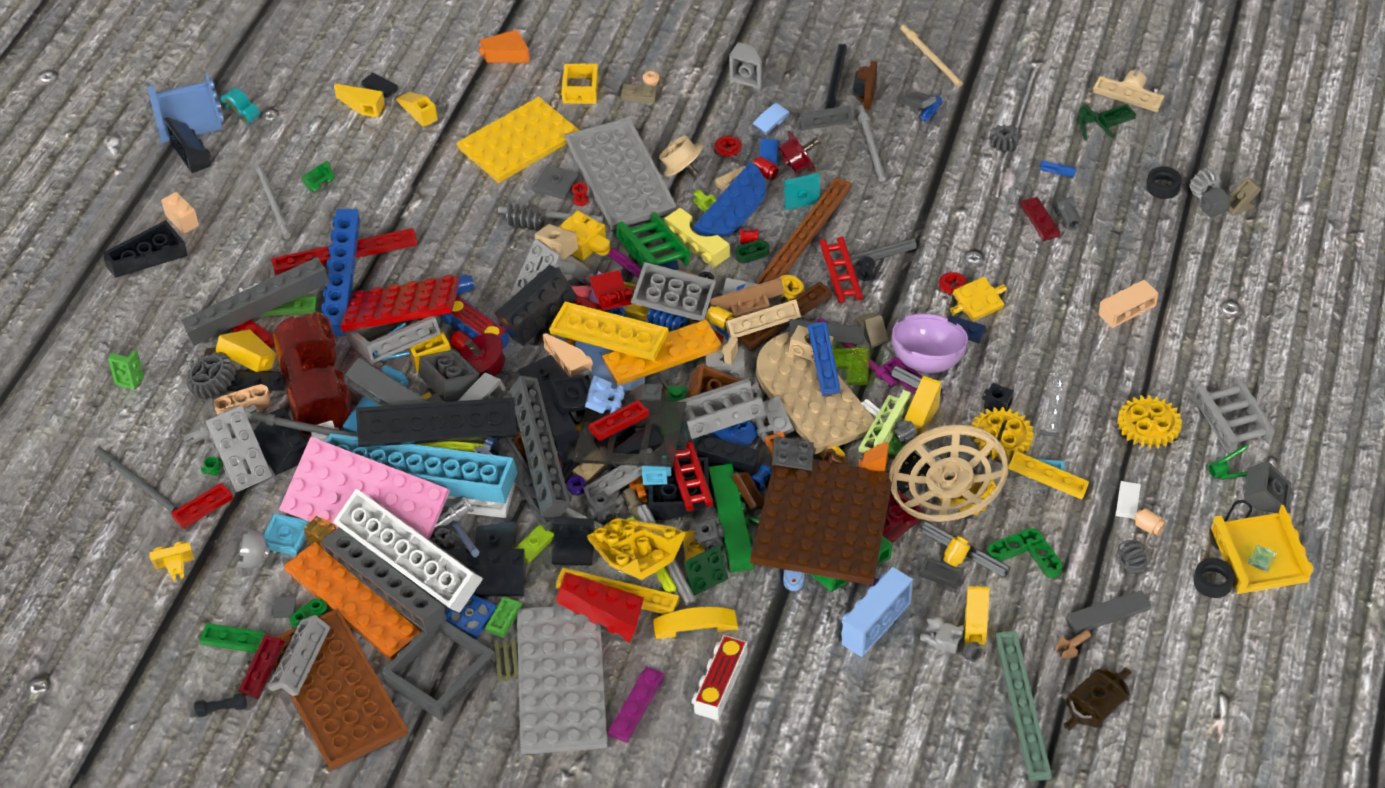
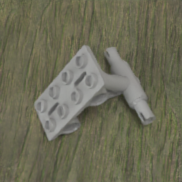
(542, 256)
(236, 446)

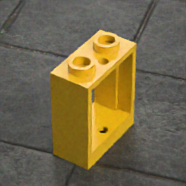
(587, 93)

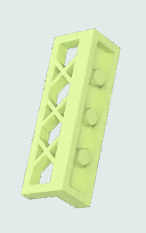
(895, 415)

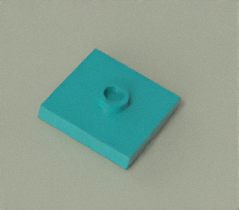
(801, 191)

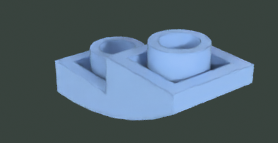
(770, 118)

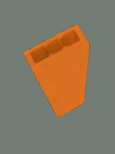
(504, 48)

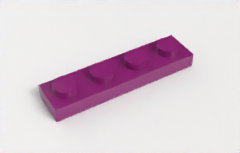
(636, 704)

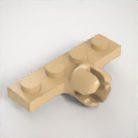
(1129, 91)

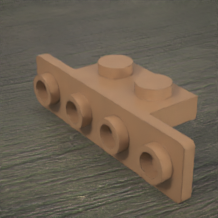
(750, 298)

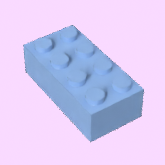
(876, 611)

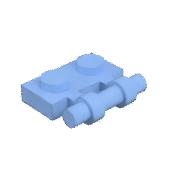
(599, 393)

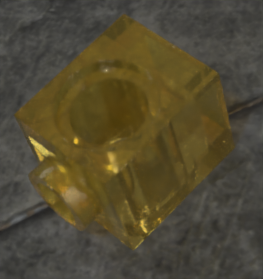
(318, 530)

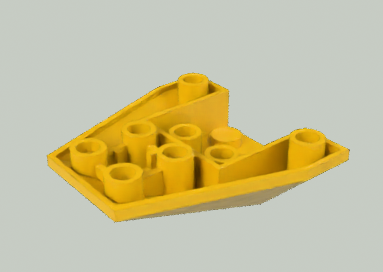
(637, 546)

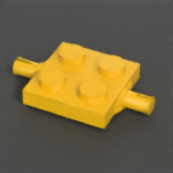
(978, 299)

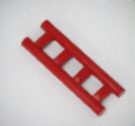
(836, 279)
(700, 481)

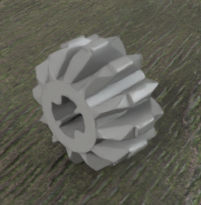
(1204, 181)

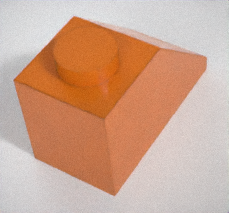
(875, 458)

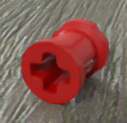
(584, 198)
(748, 235)

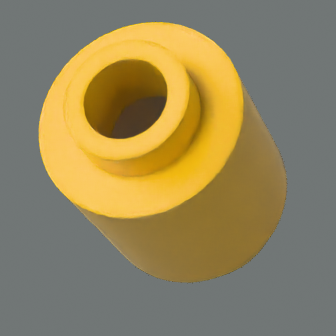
(718, 316)
(956, 551)

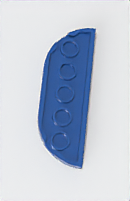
(734, 204)

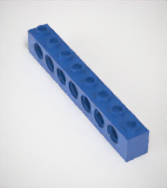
(341, 266)

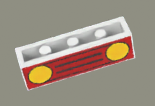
(720, 677)

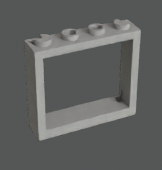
(393, 342)

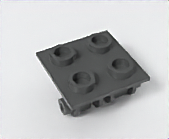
(793, 453)

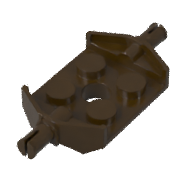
(1092, 710)

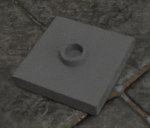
(556, 182)

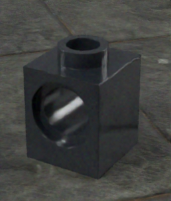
(998, 397)

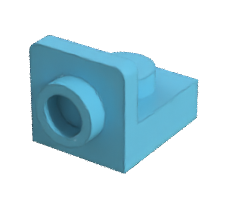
(655, 475)

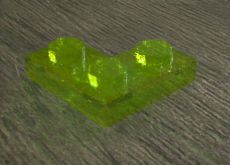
(856, 362)

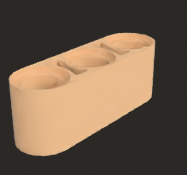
(255, 395)

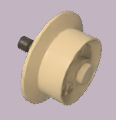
(680, 155)

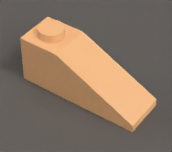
(570, 358)

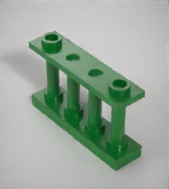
(643, 254)

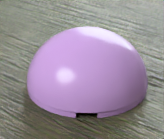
(929, 342)

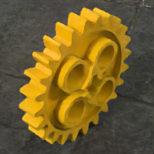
(1149, 421)
(1016, 436)

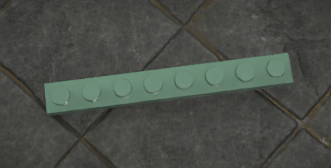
(1023, 706)

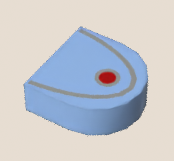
(793, 580)

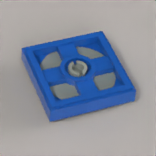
(472, 617)

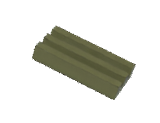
(505, 646)

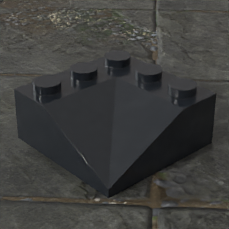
(666, 499)

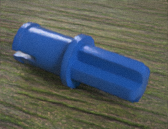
(931, 110)
(1058, 168)

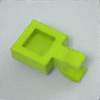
(704, 202)

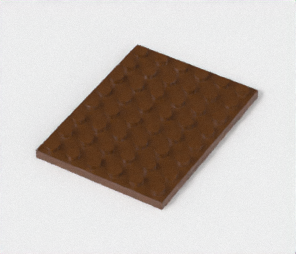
(823, 521)

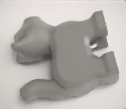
(947, 634)

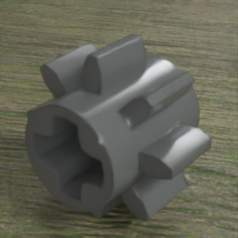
(904, 431)
(444, 538)

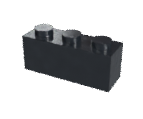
(724, 452)

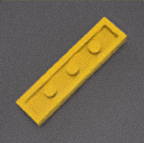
(1048, 475)

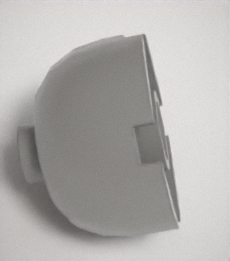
(251, 549)

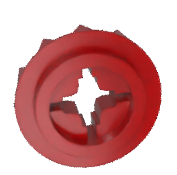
(733, 143)
(948, 279)

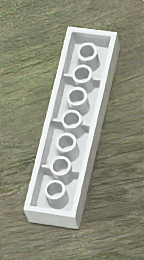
(408, 550)

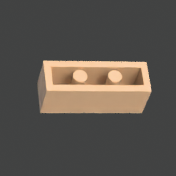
(1128, 303)

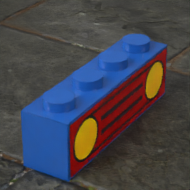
(472, 321)

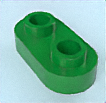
(309, 610)

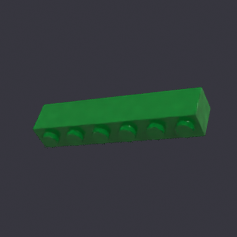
(730, 515)

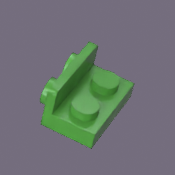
(126, 370)

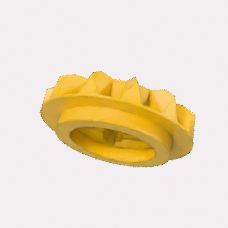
(796, 286)

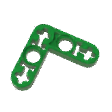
(1031, 546)

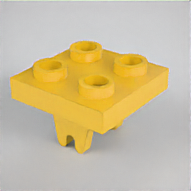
(172, 558)

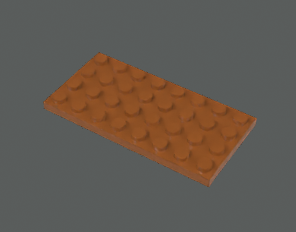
(344, 698)

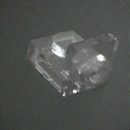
(604, 570)

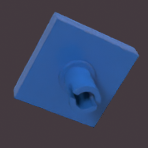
(739, 434)

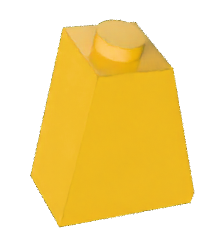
(246, 350)
(924, 404)

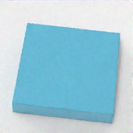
(285, 534)

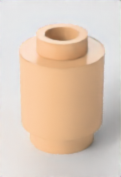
(1149, 522)

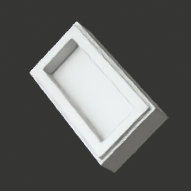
(1128, 499)

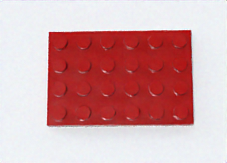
(400, 303)

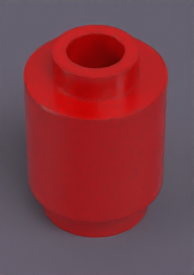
(767, 168)
(458, 339)

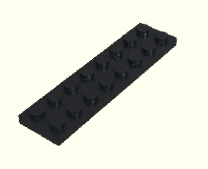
(435, 422)

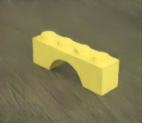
(711, 249)

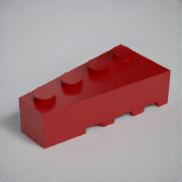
(601, 604)

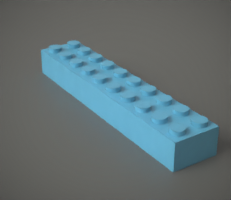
(462, 472)

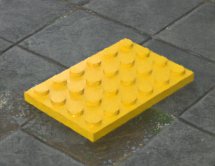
(517, 139)

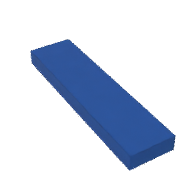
(824, 358)

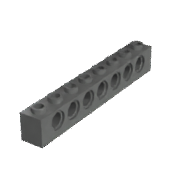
(539, 447)
(385, 580)

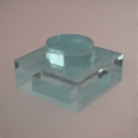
(1262, 558)

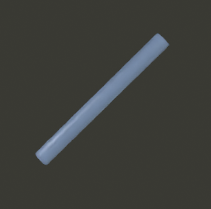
(464, 538)

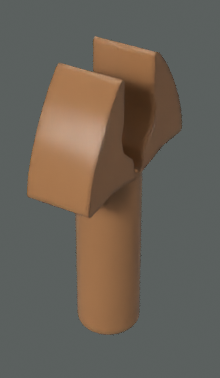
(1071, 644)

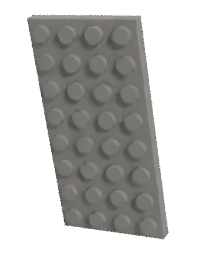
(620, 173)
(560, 681)

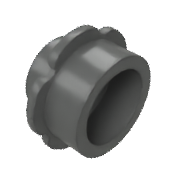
(972, 651)

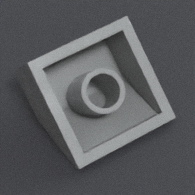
(745, 66)

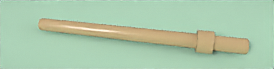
(913, 38)

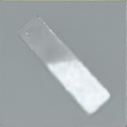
(1054, 404)

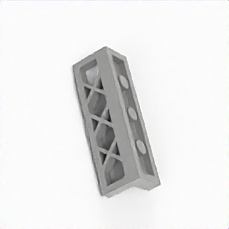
(299, 655)

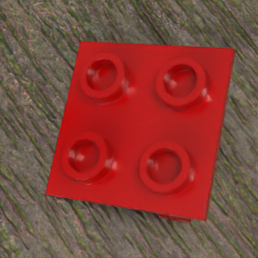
(611, 290)

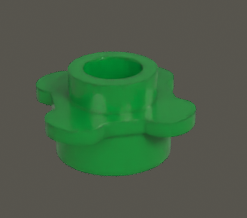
(211, 466)

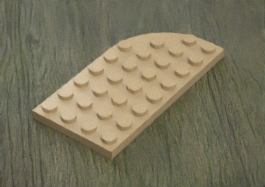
(816, 418)

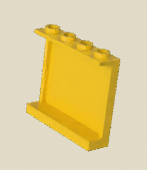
(1272, 531)

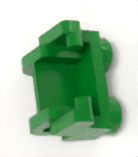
(317, 176)

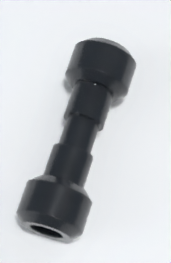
(203, 707)

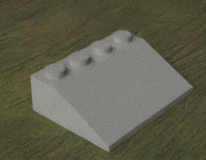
(673, 292)

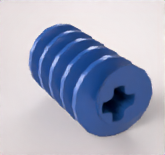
(666, 319)

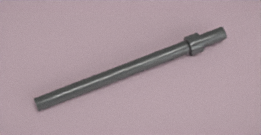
(271, 420)
(112, 461)

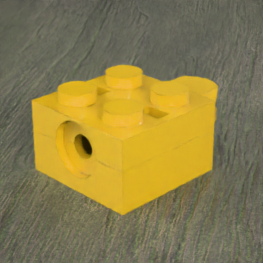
(589, 233)

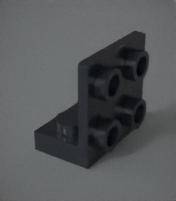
(571, 541)

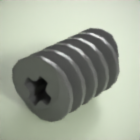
(525, 218)

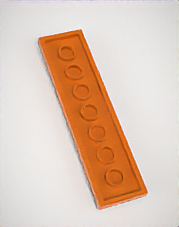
(357, 603)

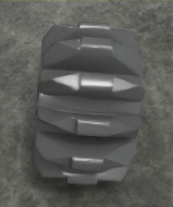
(1004, 138)
(1132, 556)

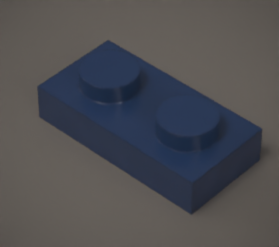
(974, 330)

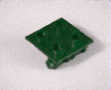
(706, 570)

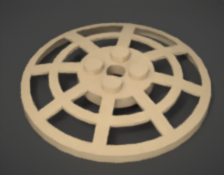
(951, 466)

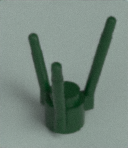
(1088, 115)

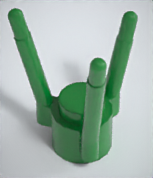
(1220, 467)

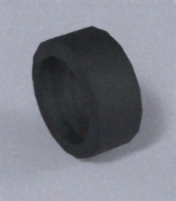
(1165, 173)
(1214, 565)

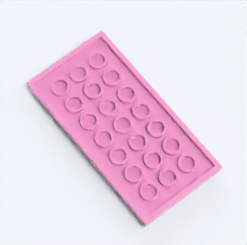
(331, 475)

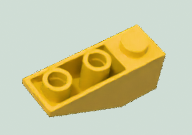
(362, 100)
(419, 107)
(976, 615)

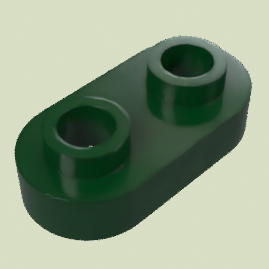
(752, 251)

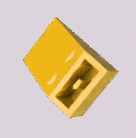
(428, 347)

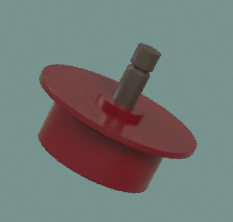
(796, 155)
(484, 353)

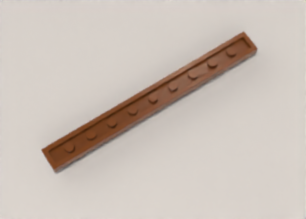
(806, 230)

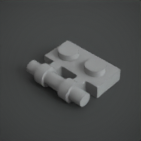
(777, 418)

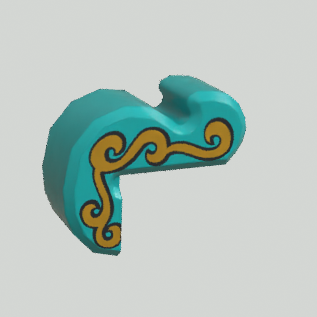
(240, 104)

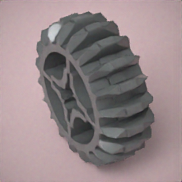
(210, 375)

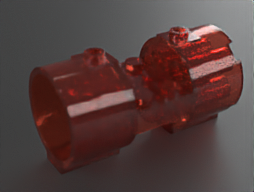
(308, 360)

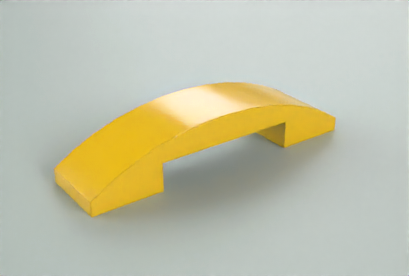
(693, 619)

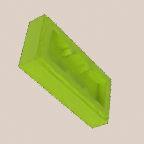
(535, 542)

